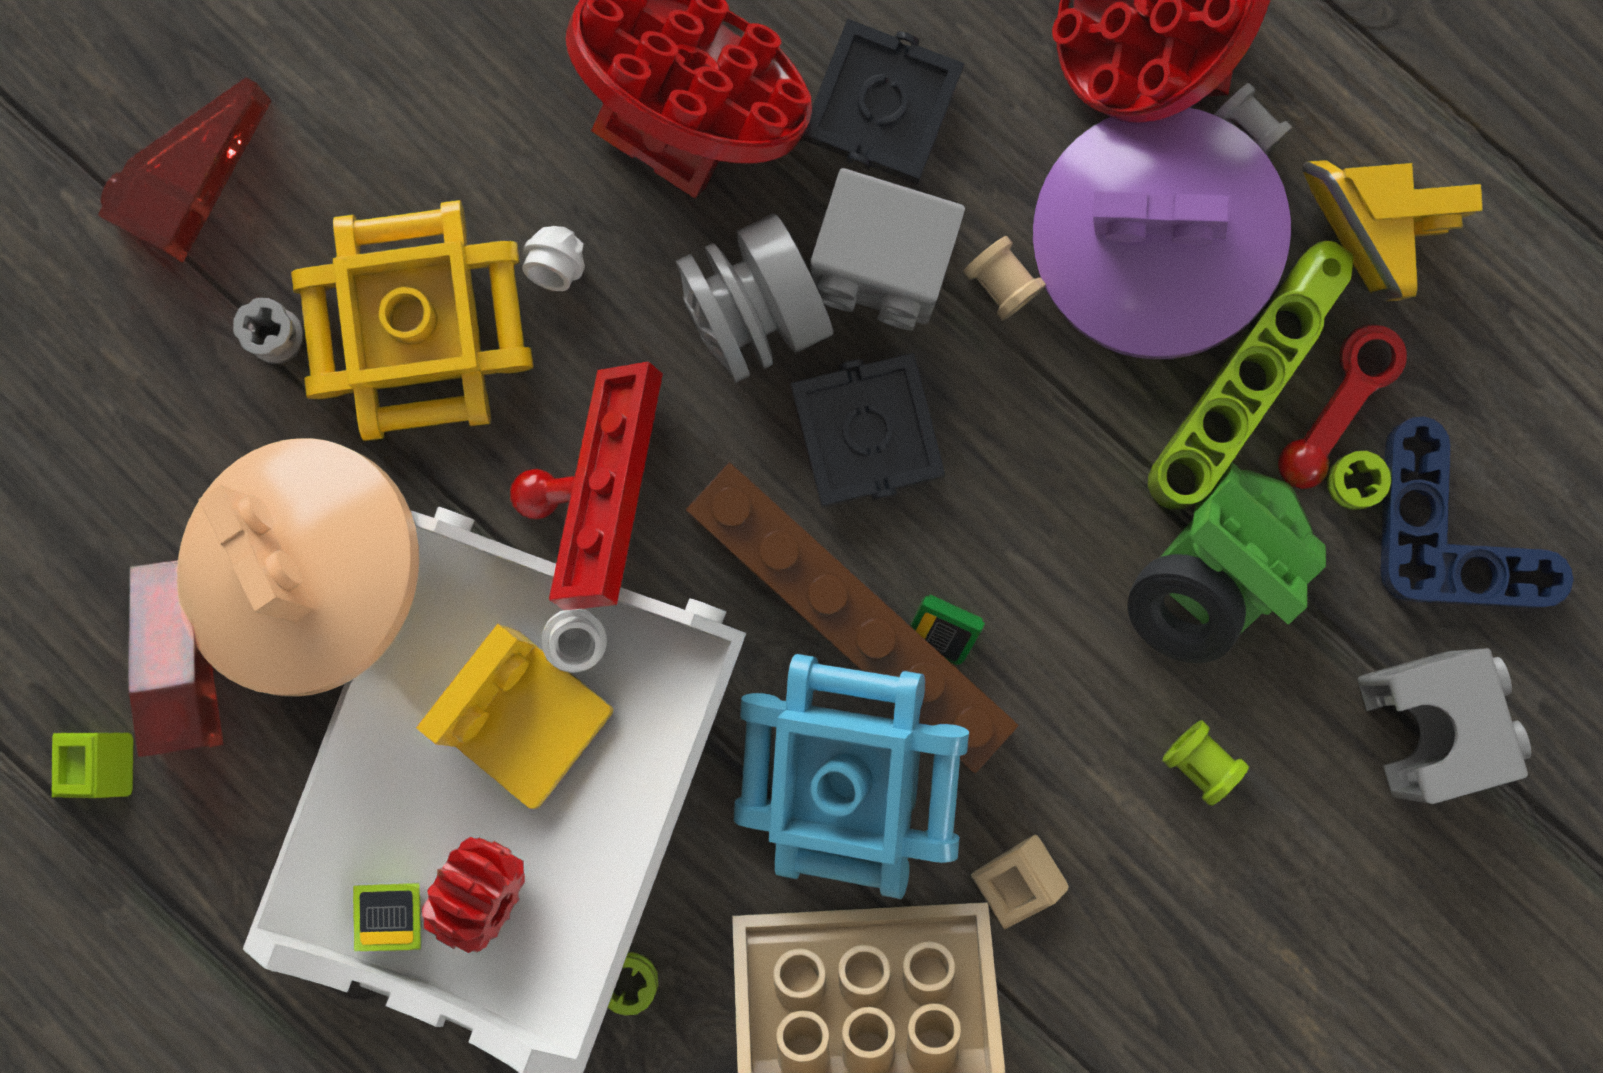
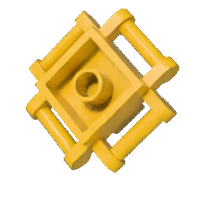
(410, 318)

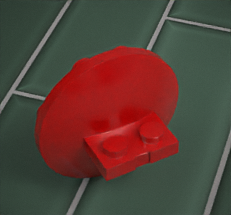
(1153, 54)
(686, 86)

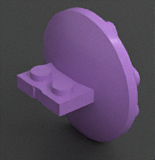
(1162, 234)

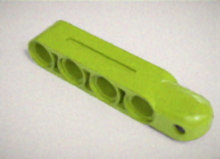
(1306, 293)

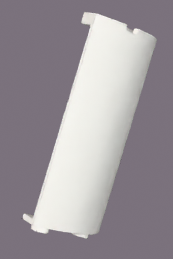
(396, 805)

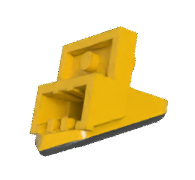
(1380, 215)

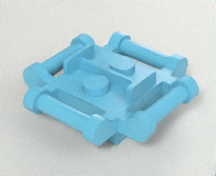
(848, 778)

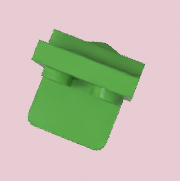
(1259, 539)

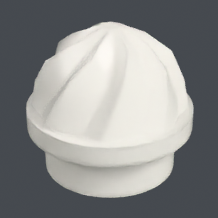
(553, 258)
(574, 640)

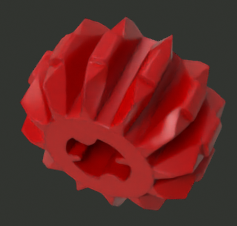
(473, 894)

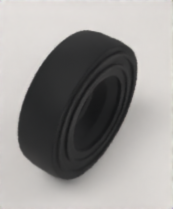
(1196, 580)

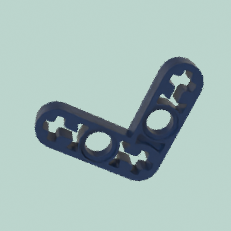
(1444, 559)

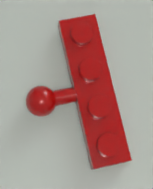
(601, 492)

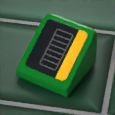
(947, 628)

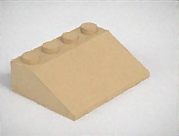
(867, 991)

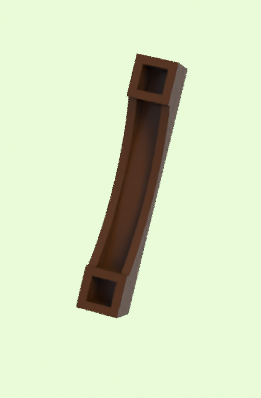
(844, 608)

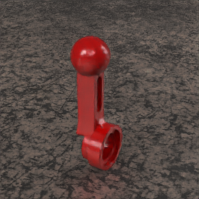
(1306, 460)

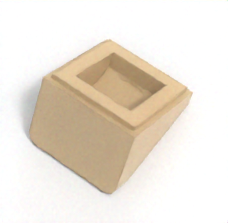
(1021, 882)

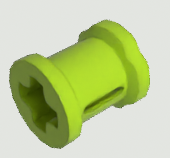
(1205, 763)

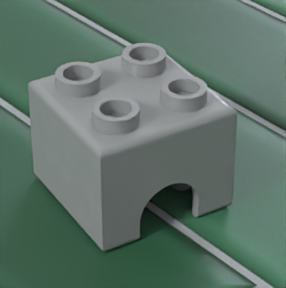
(884, 248)
(1462, 722)

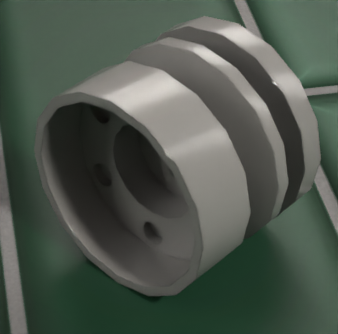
(754, 297)

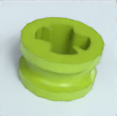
(1365, 463)
(646, 991)

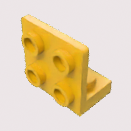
(517, 715)

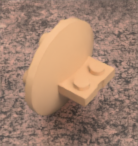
(298, 567)

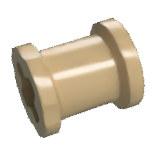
(1004, 278)

